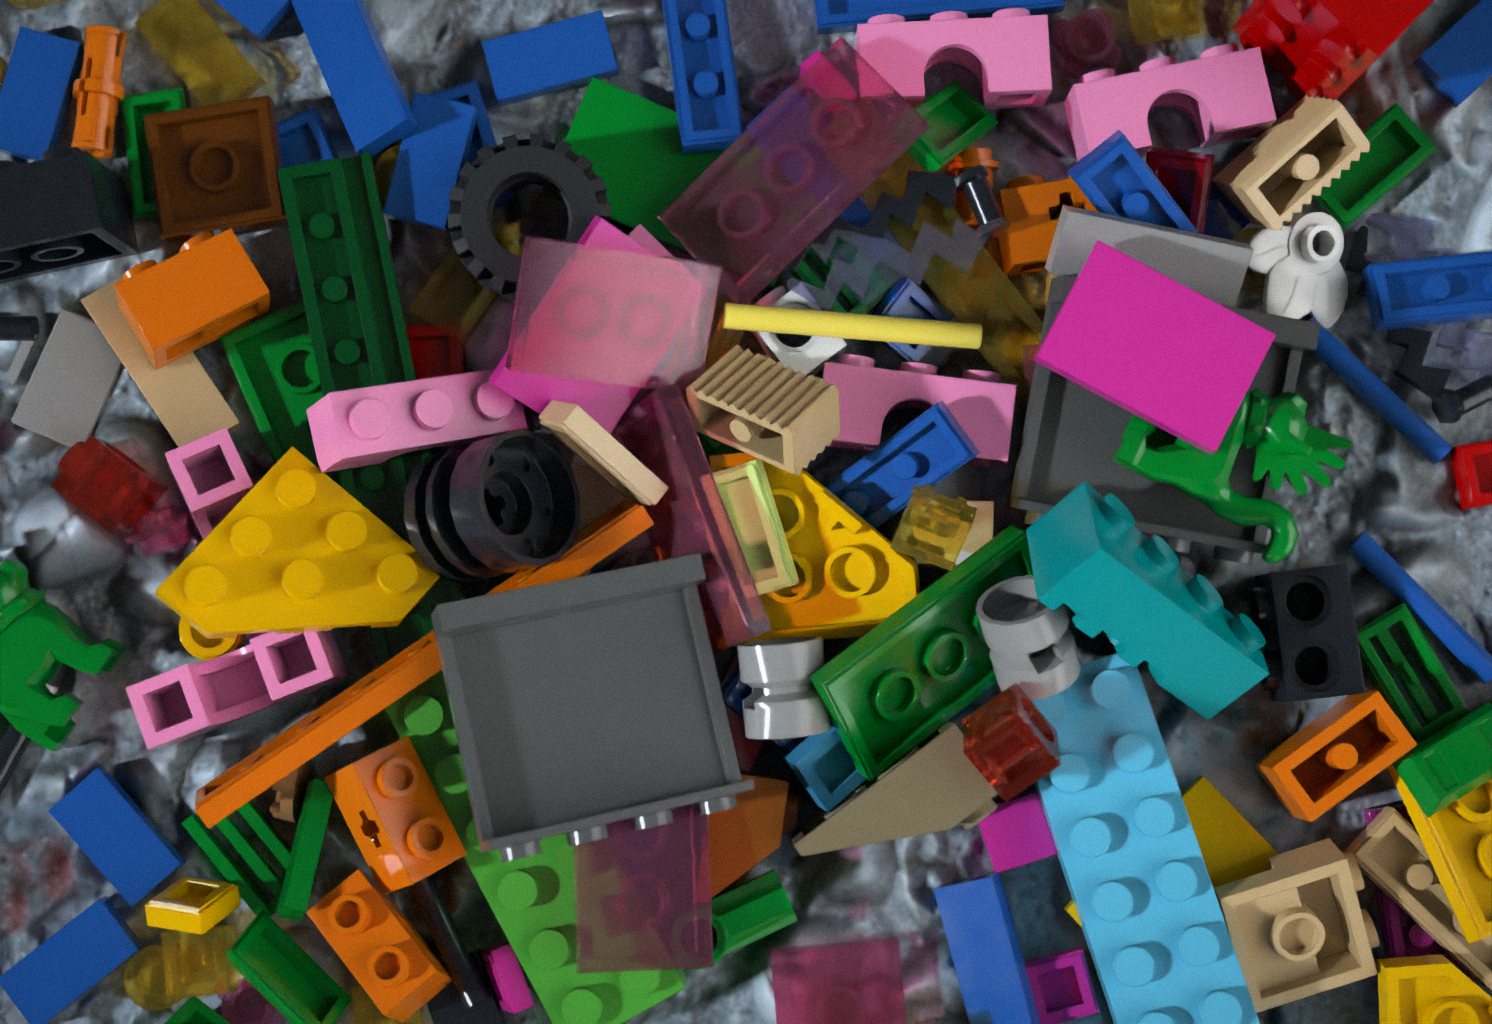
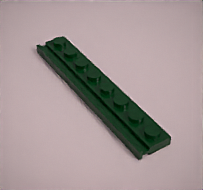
(358, 334)

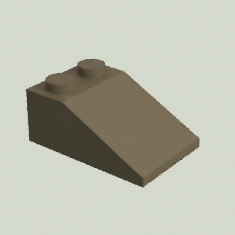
(915, 796)

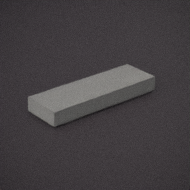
(1196, 260)

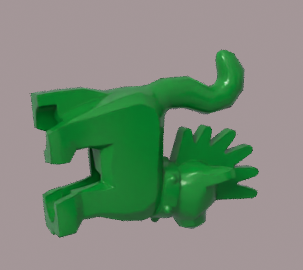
(1280, 447)
(32, 648)

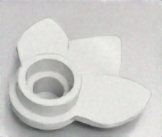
(1297, 276)

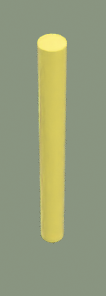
(852, 326)

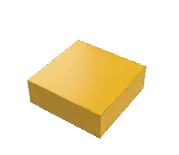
(192, 905)

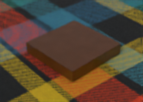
(216, 168)

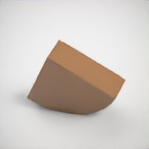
(291, 794)

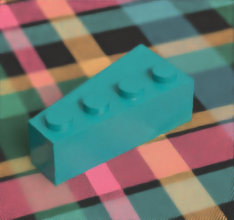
(1147, 605)

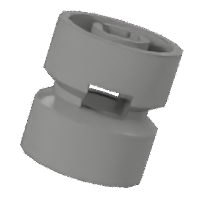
(1027, 639)
(782, 692)

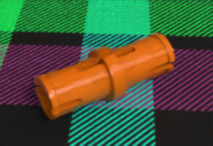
(99, 90)

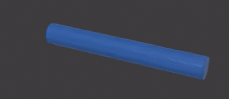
(1380, 397)
(1422, 605)

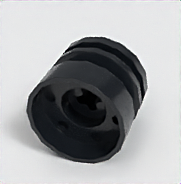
(492, 507)

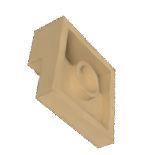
(1300, 925)

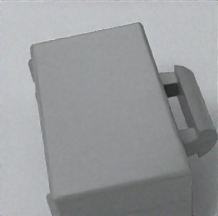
(67, 381)

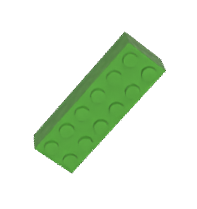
(528, 894)

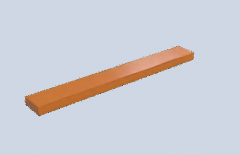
(396, 677)

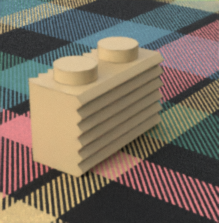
(1292, 161)
(765, 409)

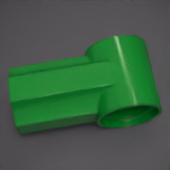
(749, 913)

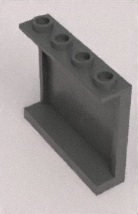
(1075, 434)
(587, 705)

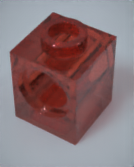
(107, 484)
(1010, 742)

